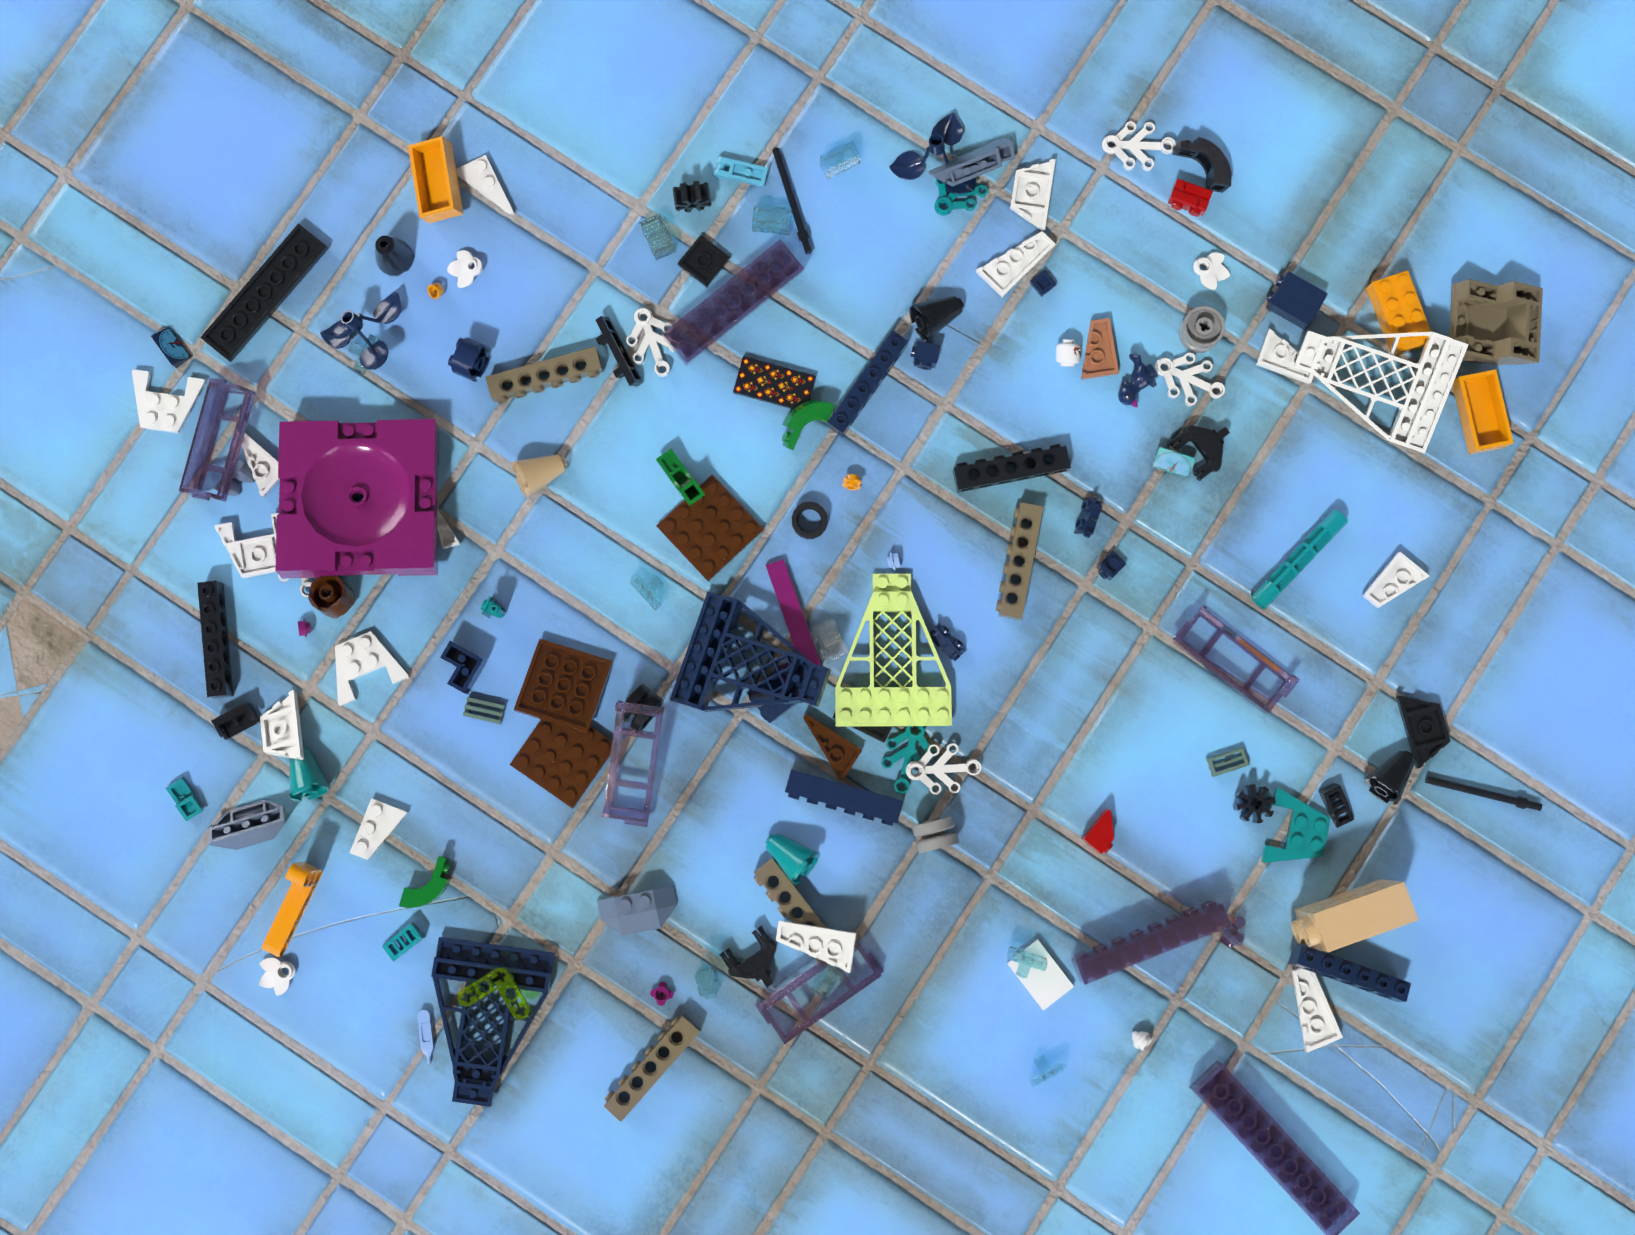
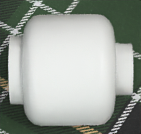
(1068, 353)

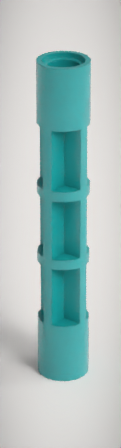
(1299, 559)

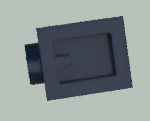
(1110, 566)

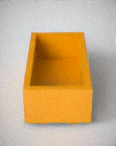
(435, 179)
(1399, 311)
(1482, 412)

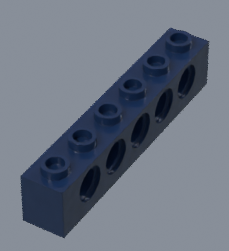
(867, 383)
(1349, 973)

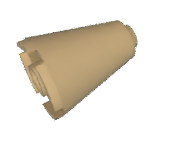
(537, 472)

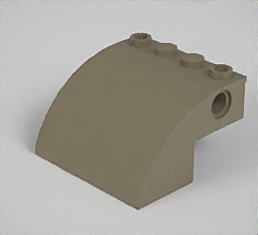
(1497, 321)

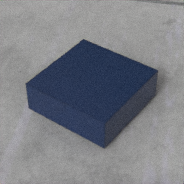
(1043, 283)

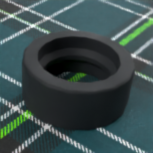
(807, 506)

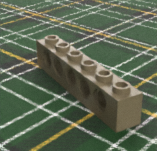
(534, 371)
(1033, 514)
(771, 868)
(621, 1108)

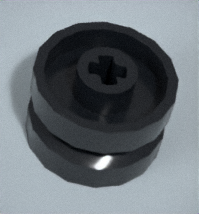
(640, 696)

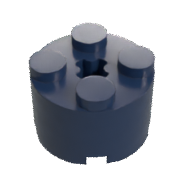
(469, 359)

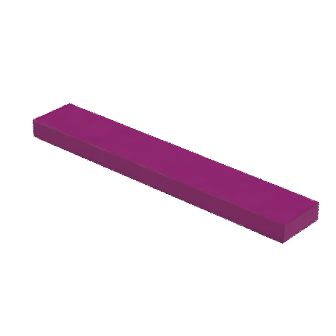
(791, 610)

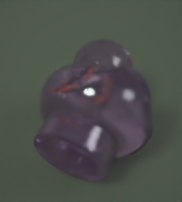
(1231, 936)

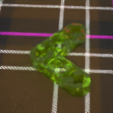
(501, 987)

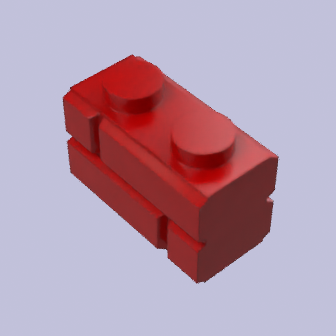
(1189, 197)

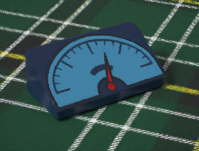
(171, 347)

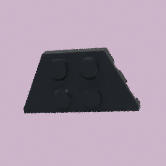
(1423, 728)

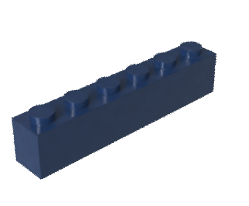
(843, 796)

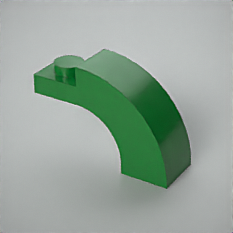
(801, 416)
(680, 477)
(432, 890)

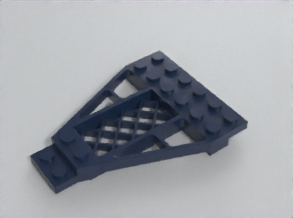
(707, 654)
(468, 963)

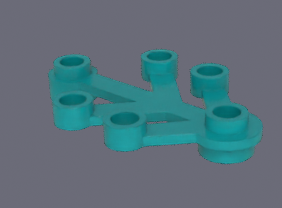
(948, 200)
(908, 752)

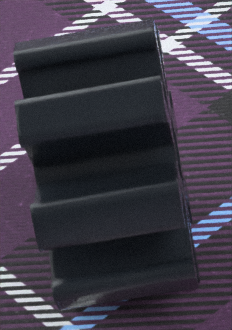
(691, 196)
(1251, 810)

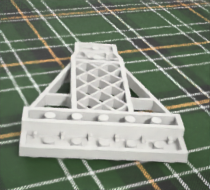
(1424, 395)

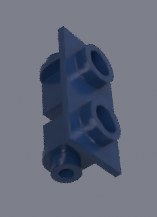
(1089, 509)
(953, 645)

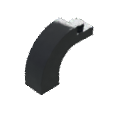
(1211, 159)

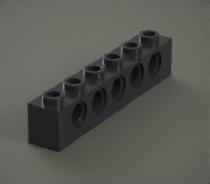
(1056, 452)
(215, 639)

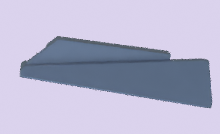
(975, 162)

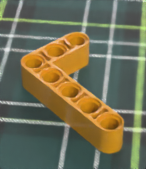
(304, 881)

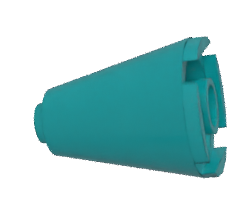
(306, 778)
(791, 857)

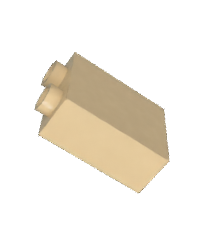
(1354, 915)

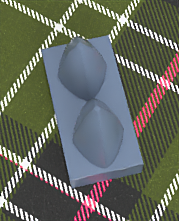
(241, 473)

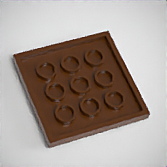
(710, 529)
(563, 686)
(563, 759)

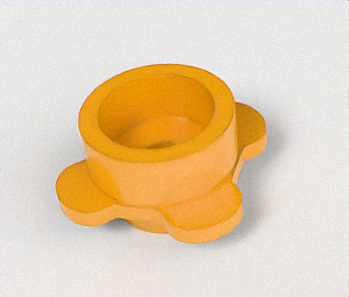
(851, 482)

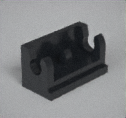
(236, 720)

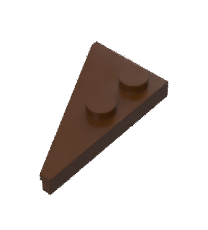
(838, 750)

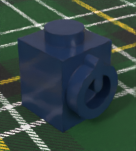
(925, 354)

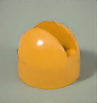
(435, 287)

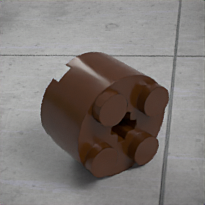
(331, 596)

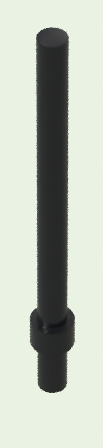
(802, 233)
(1520, 802)

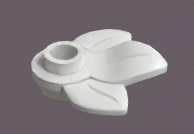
(462, 268)
(1214, 270)
(274, 975)

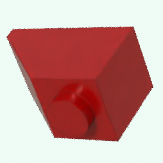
(1101, 833)

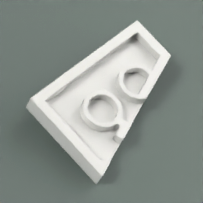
(375, 828)

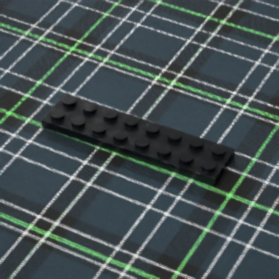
(264, 292)

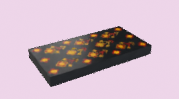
(773, 383)

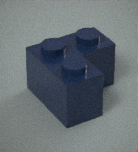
(467, 666)

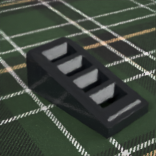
(1324, 794)

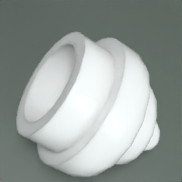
(1141, 1040)

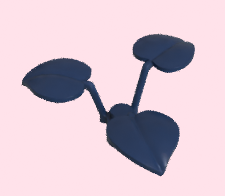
(909, 164)
(339, 333)

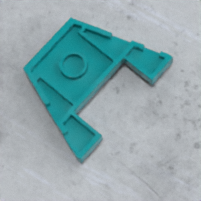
(1305, 833)

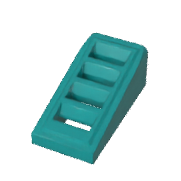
(415, 932)

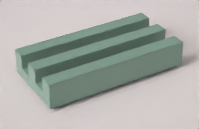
(468, 707)
(1243, 756)

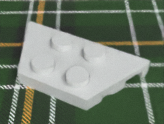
(1032, 193)
(282, 729)

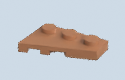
(1100, 351)

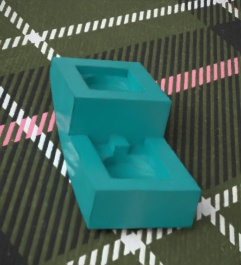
(184, 798)

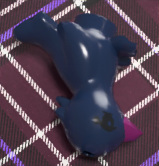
(1140, 379)

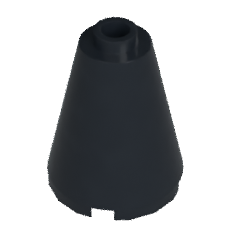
(393, 255)
(934, 315)
(1390, 778)

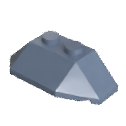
(247, 825)
(638, 910)

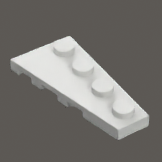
(1011, 267)
(826, 944)
(1314, 1012)

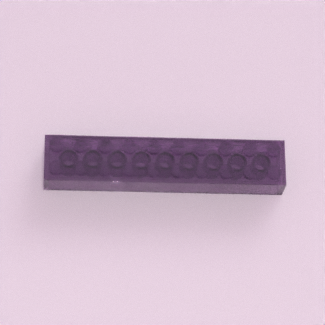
(1274, 1150)

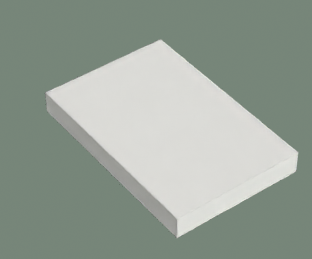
(1043, 985)

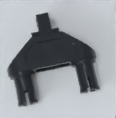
(1208, 444)
(758, 964)

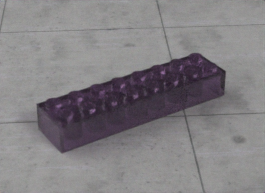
(733, 302)
(1150, 942)

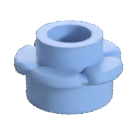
(893, 561)

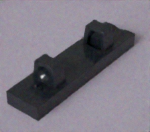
(610, 337)

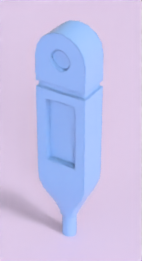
(426, 1033)

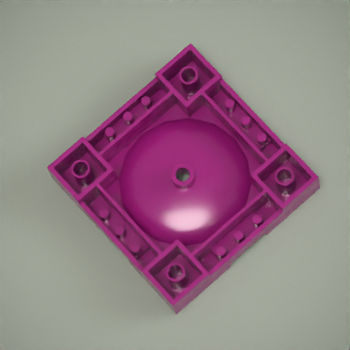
(331, 465)

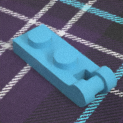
(741, 172)

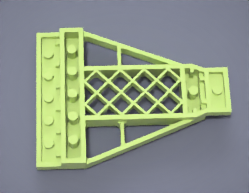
(901, 704)

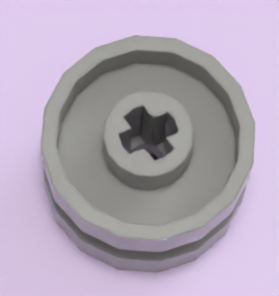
(1201, 318)
(935, 834)

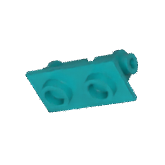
(491, 607)

